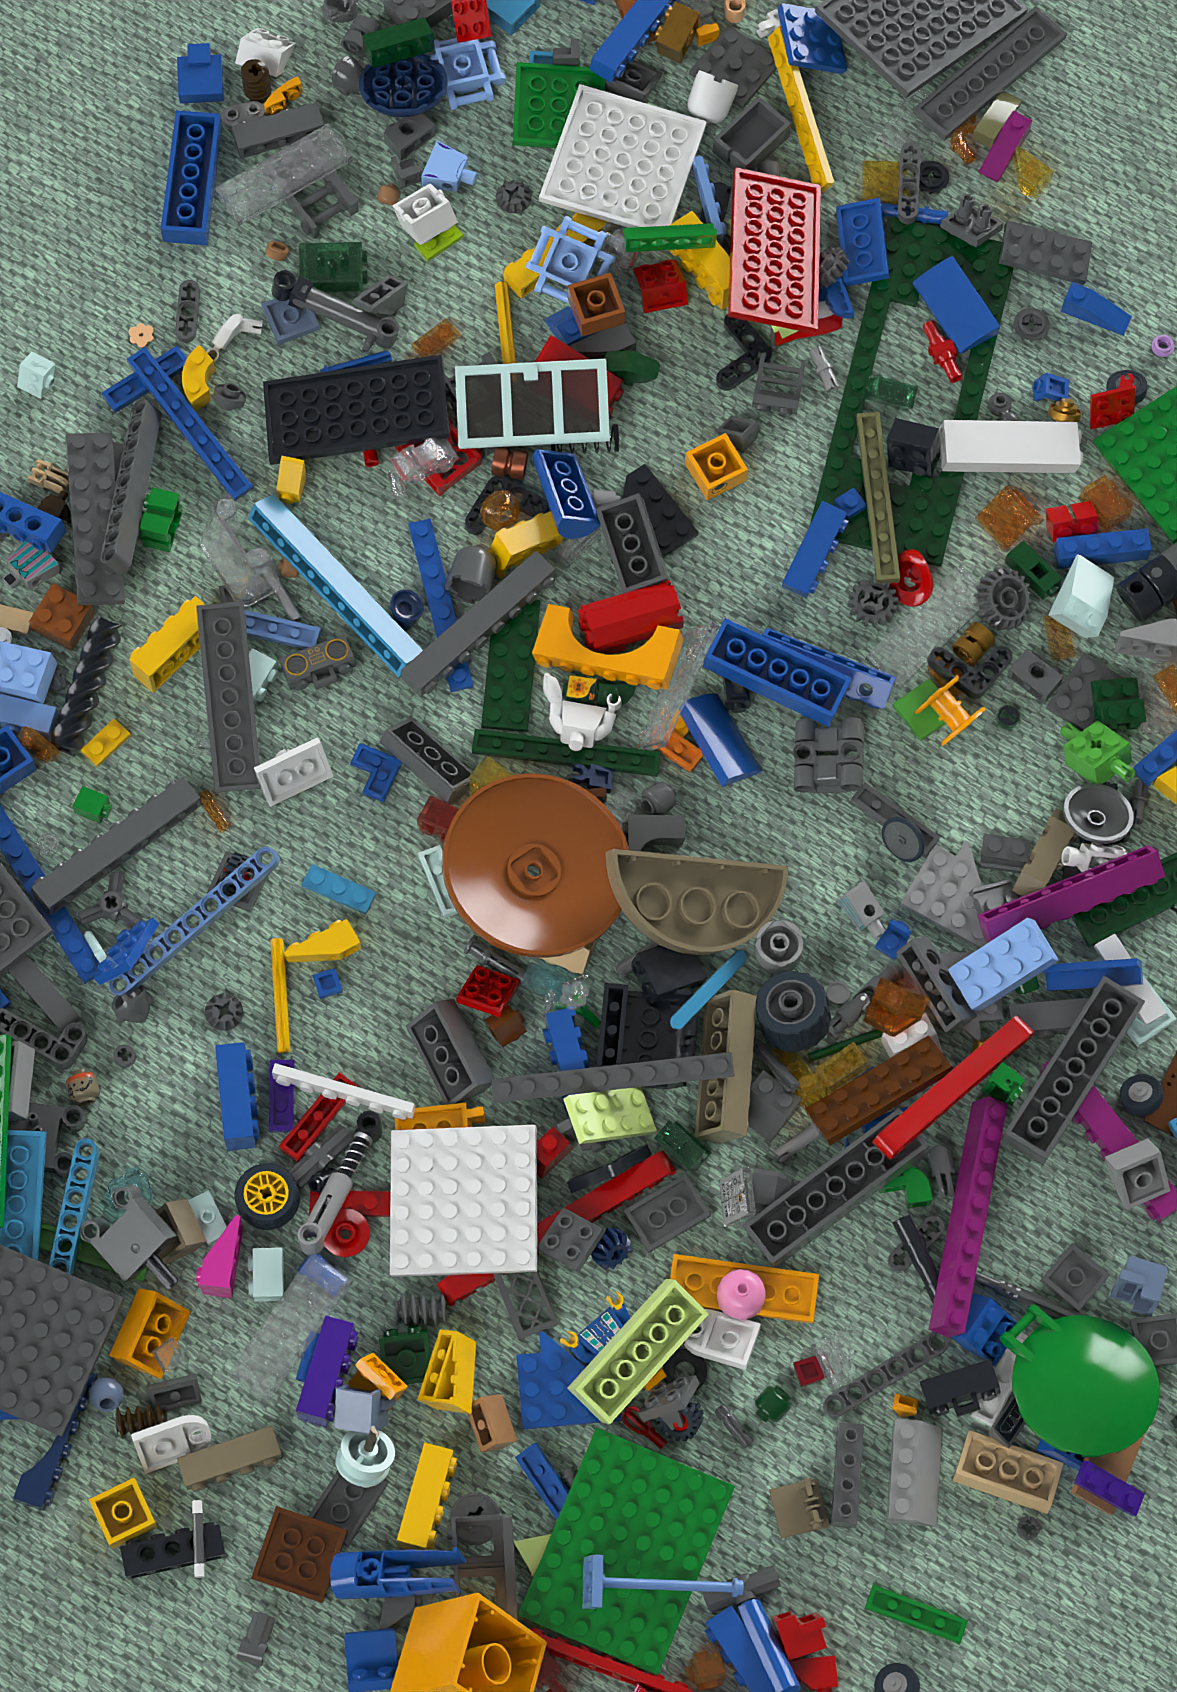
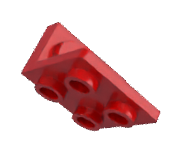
(661, 286)

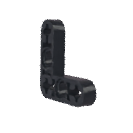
(751, 350)
(508, 486)
(969, 676)
(610, 1170)

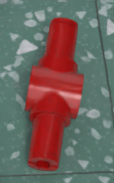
(942, 351)

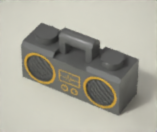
(321, 659)

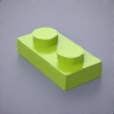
(439, 243)

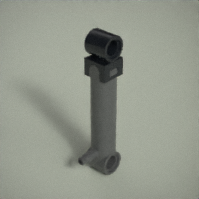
(304, 295)

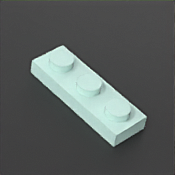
(432, 864)

